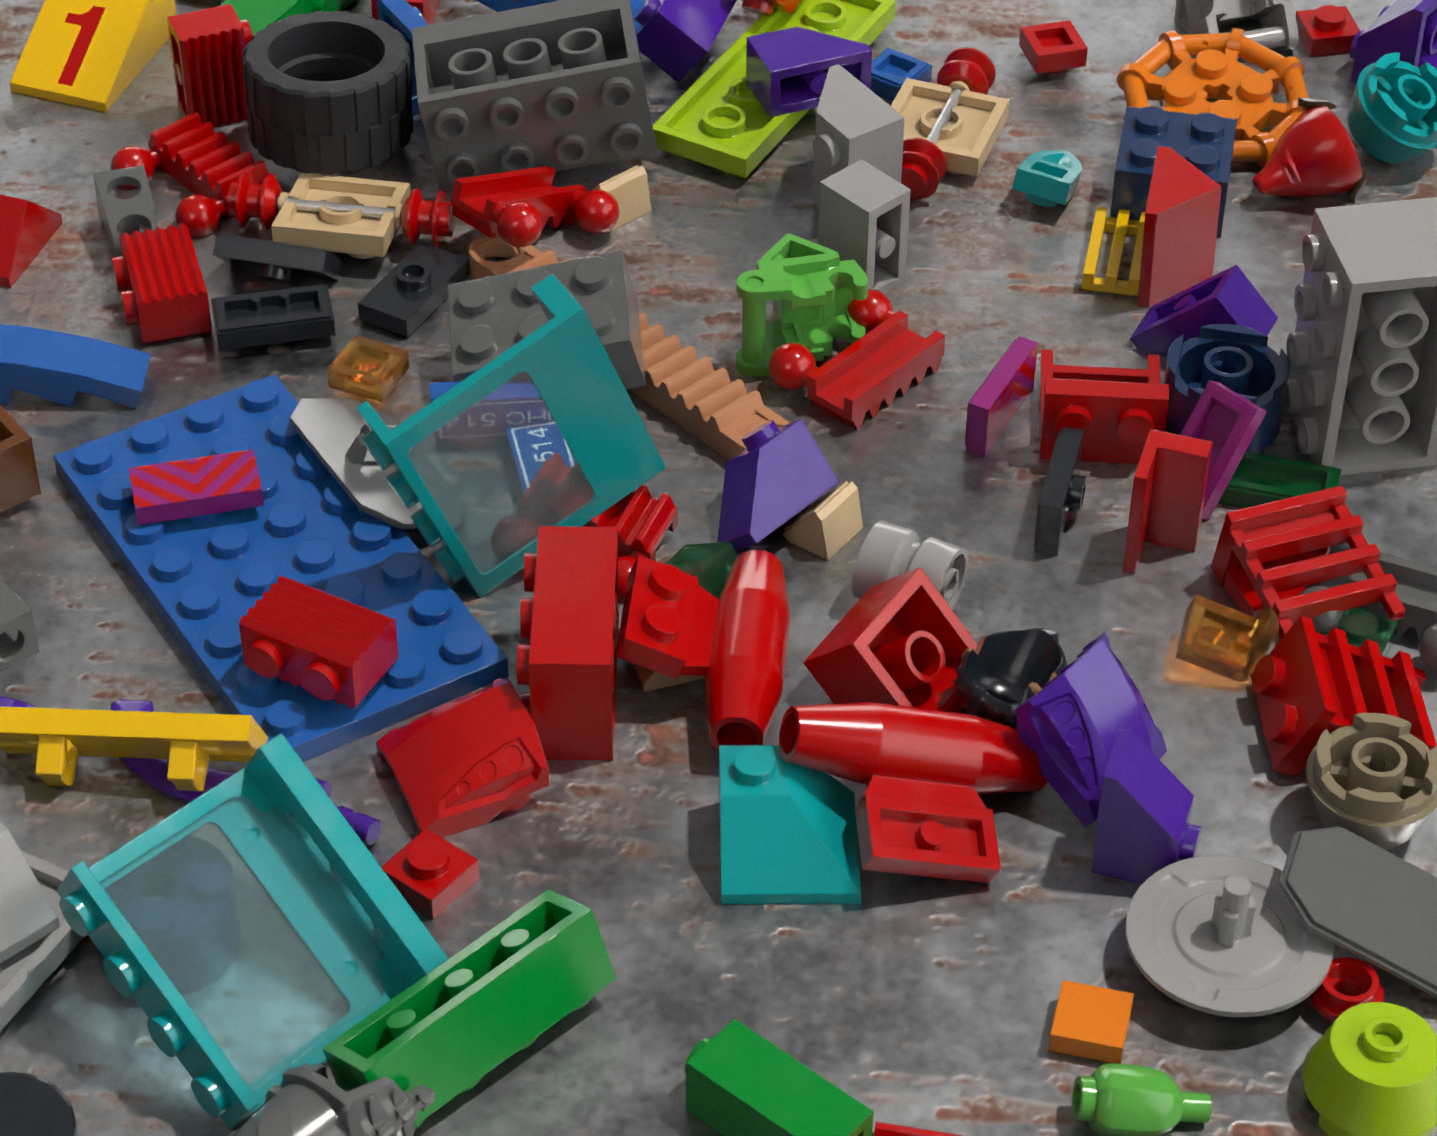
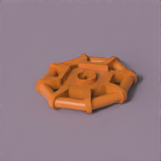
(1219, 75)

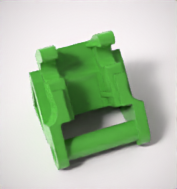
(808, 298)

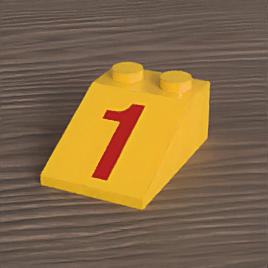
(90, 49)

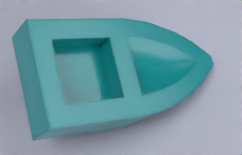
(1048, 177)

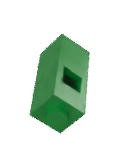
(756, 1089)

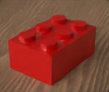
(571, 641)

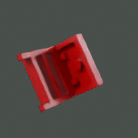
(1106, 402)
(1302, 533)
(1320, 685)

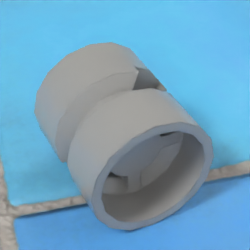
(896, 550)

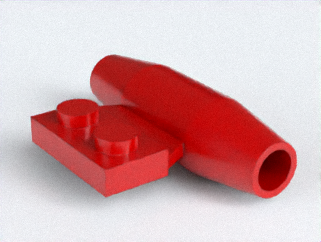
(730, 640)
(920, 781)

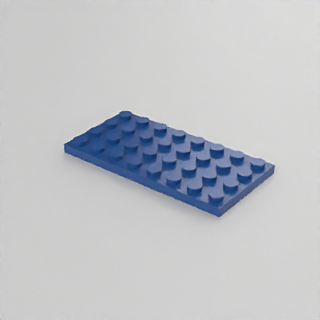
(217, 565)

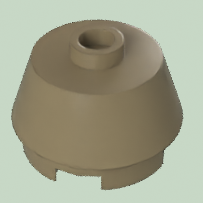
(1374, 779)

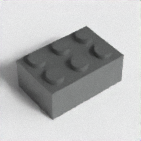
(502, 310)

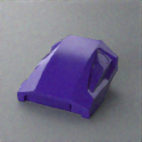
(1077, 721)

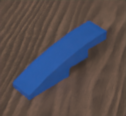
(61, 363)

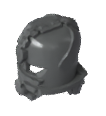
(316, 1106)

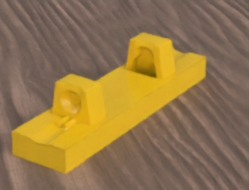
(183, 738)

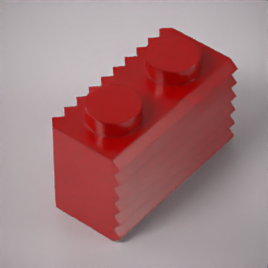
(209, 63)
(162, 284)
(318, 642)

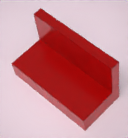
(1167, 495)

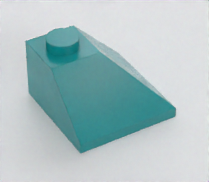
(784, 831)

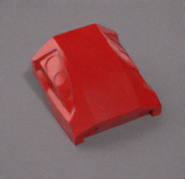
(467, 760)

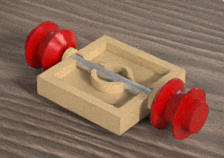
(949, 122)
(340, 212)

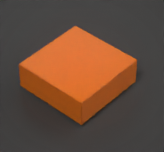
(1091, 1022)

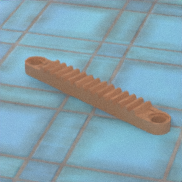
(675, 379)

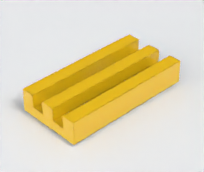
(1120, 227)

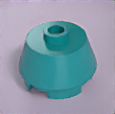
(1395, 109)

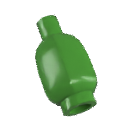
(1135, 1101)

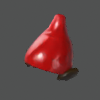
(1313, 157)

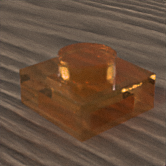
(368, 368)

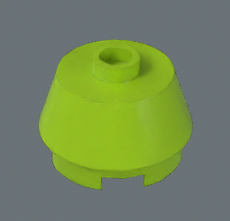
(1374, 1073)

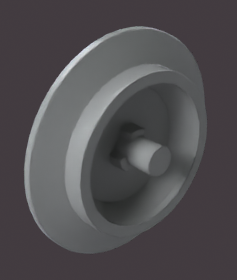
(1224, 938)

